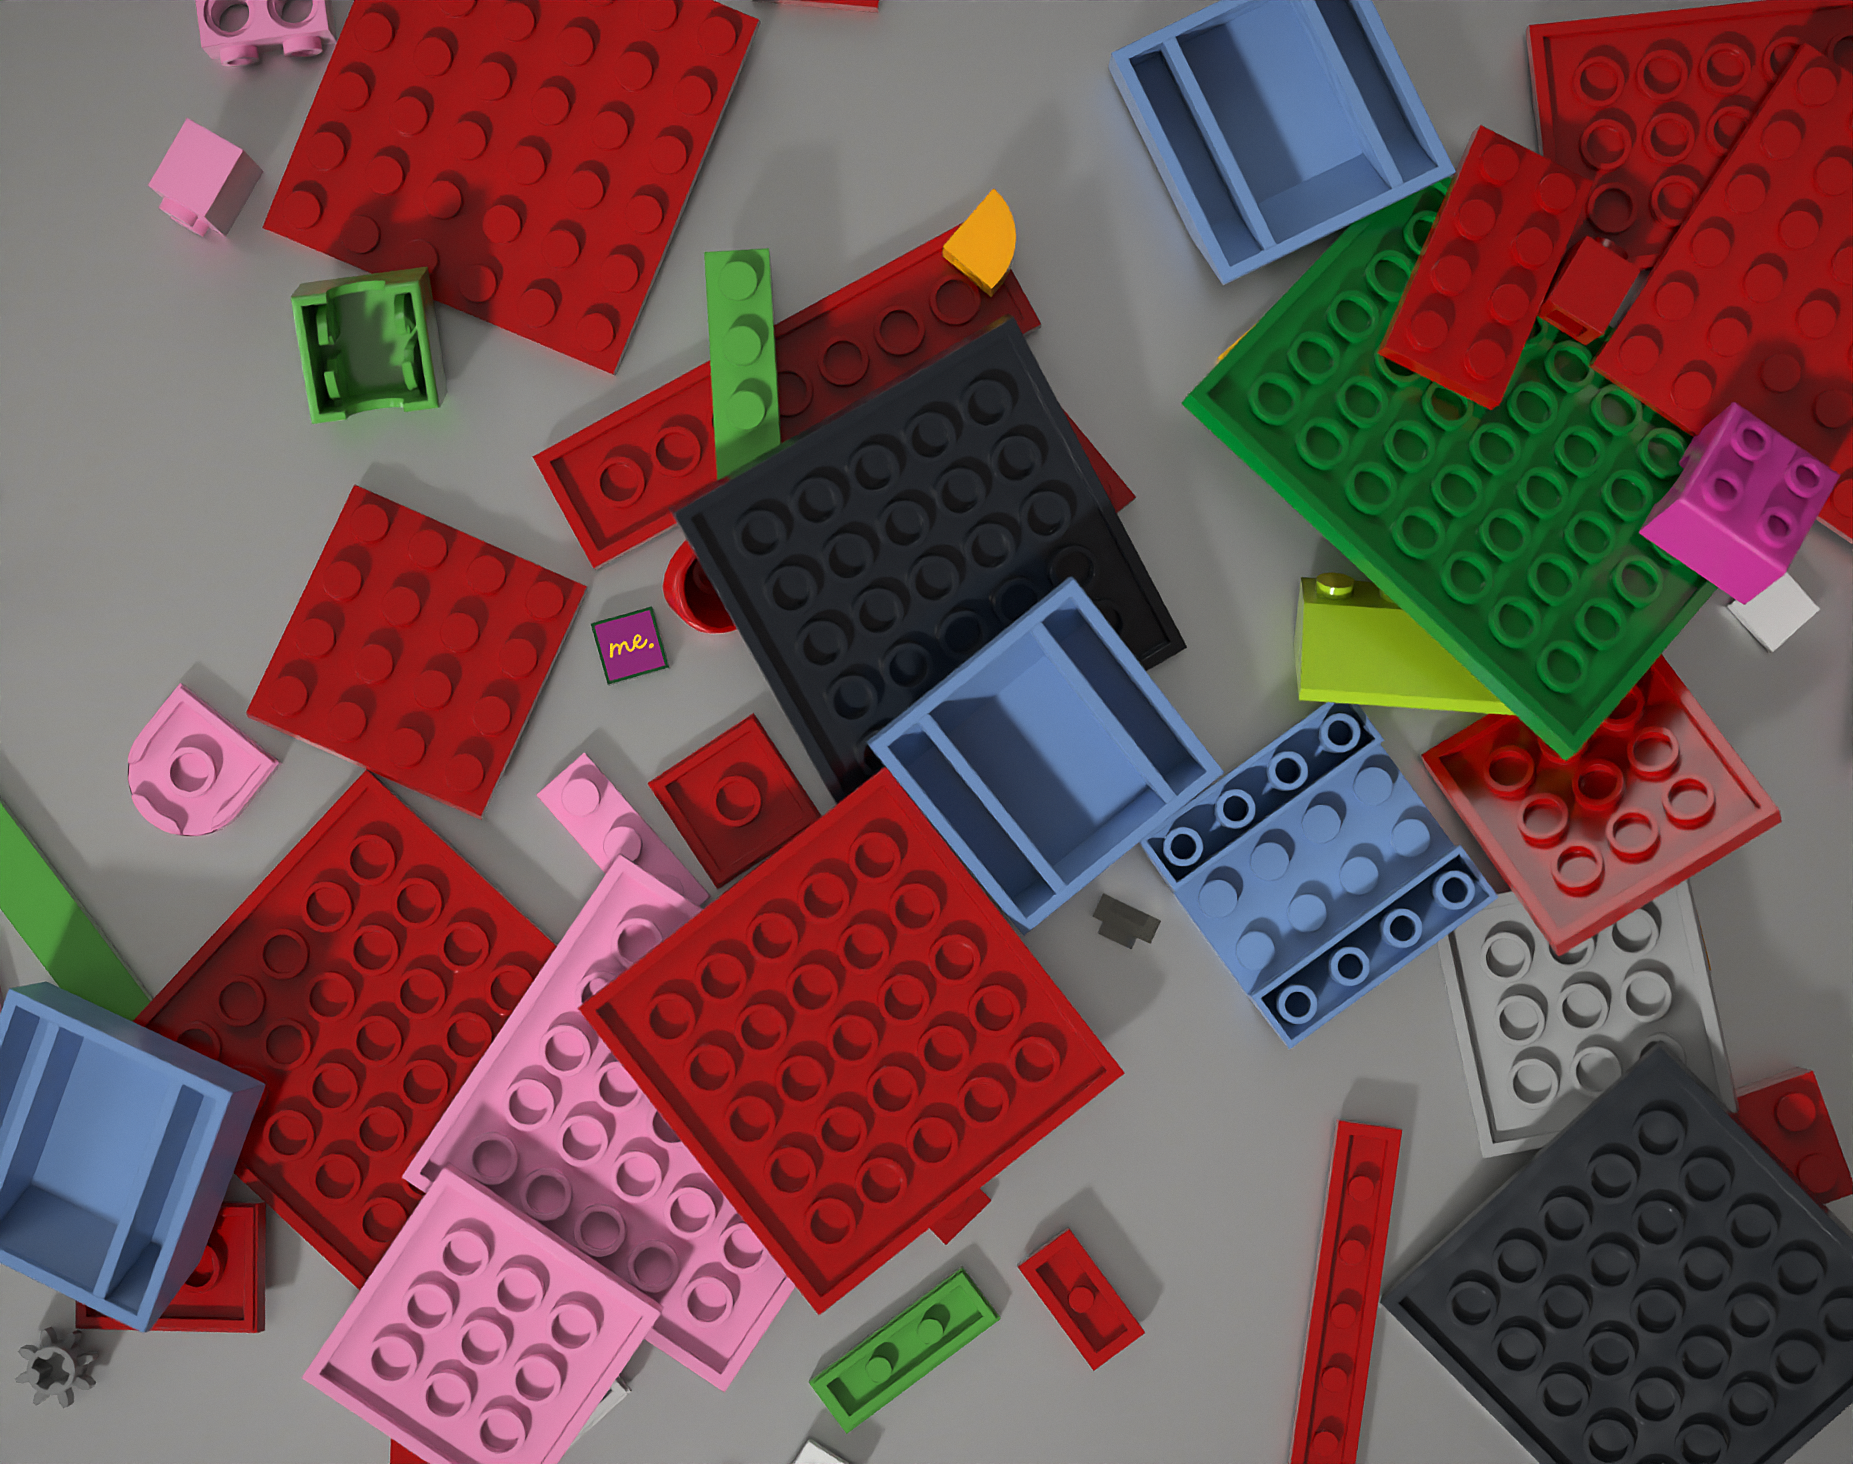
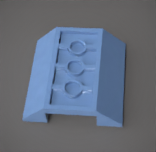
(1316, 870)

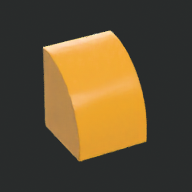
(984, 244)

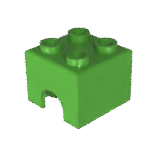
(369, 344)

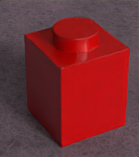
(1588, 288)

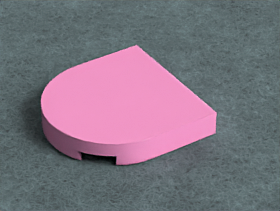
(195, 767)

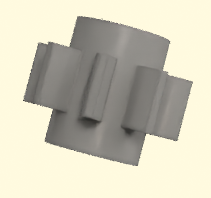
(39, 1370)

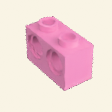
(264, 31)

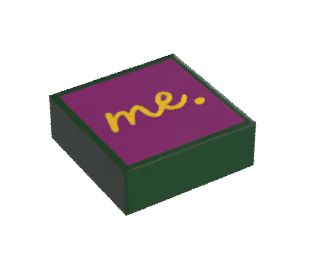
(630, 646)

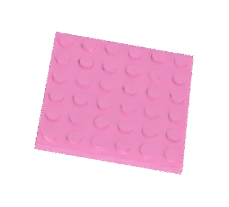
(592, 1159)

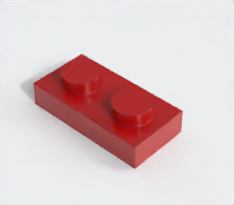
(1081, 1298)

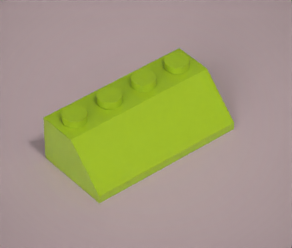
(1368, 651)

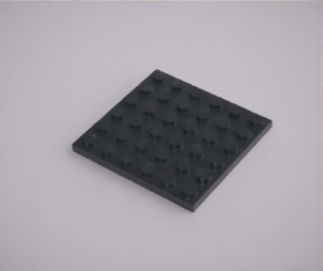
(910, 541)
(1645, 1288)

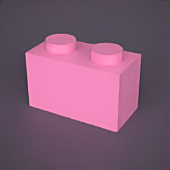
(204, 180)

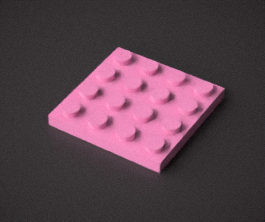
(481, 1334)

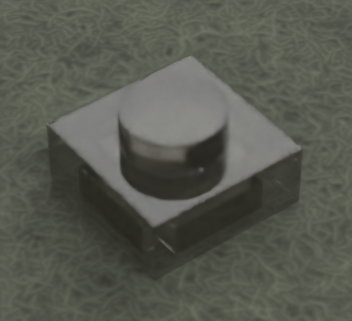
(1122, 922)

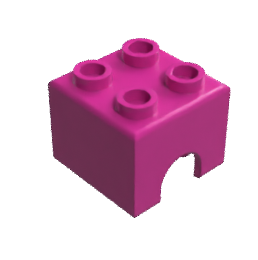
(1740, 504)

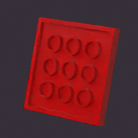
(417, 652)
(1617, 820)

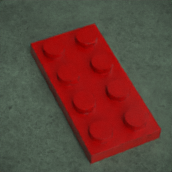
(1485, 267)

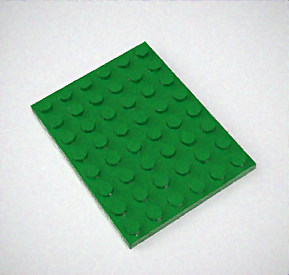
(1480, 523)

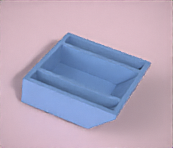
(1277, 123)
(1046, 756)
(110, 1152)

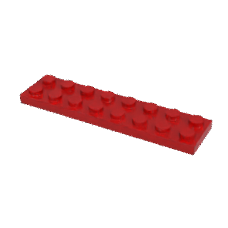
(661, 448)

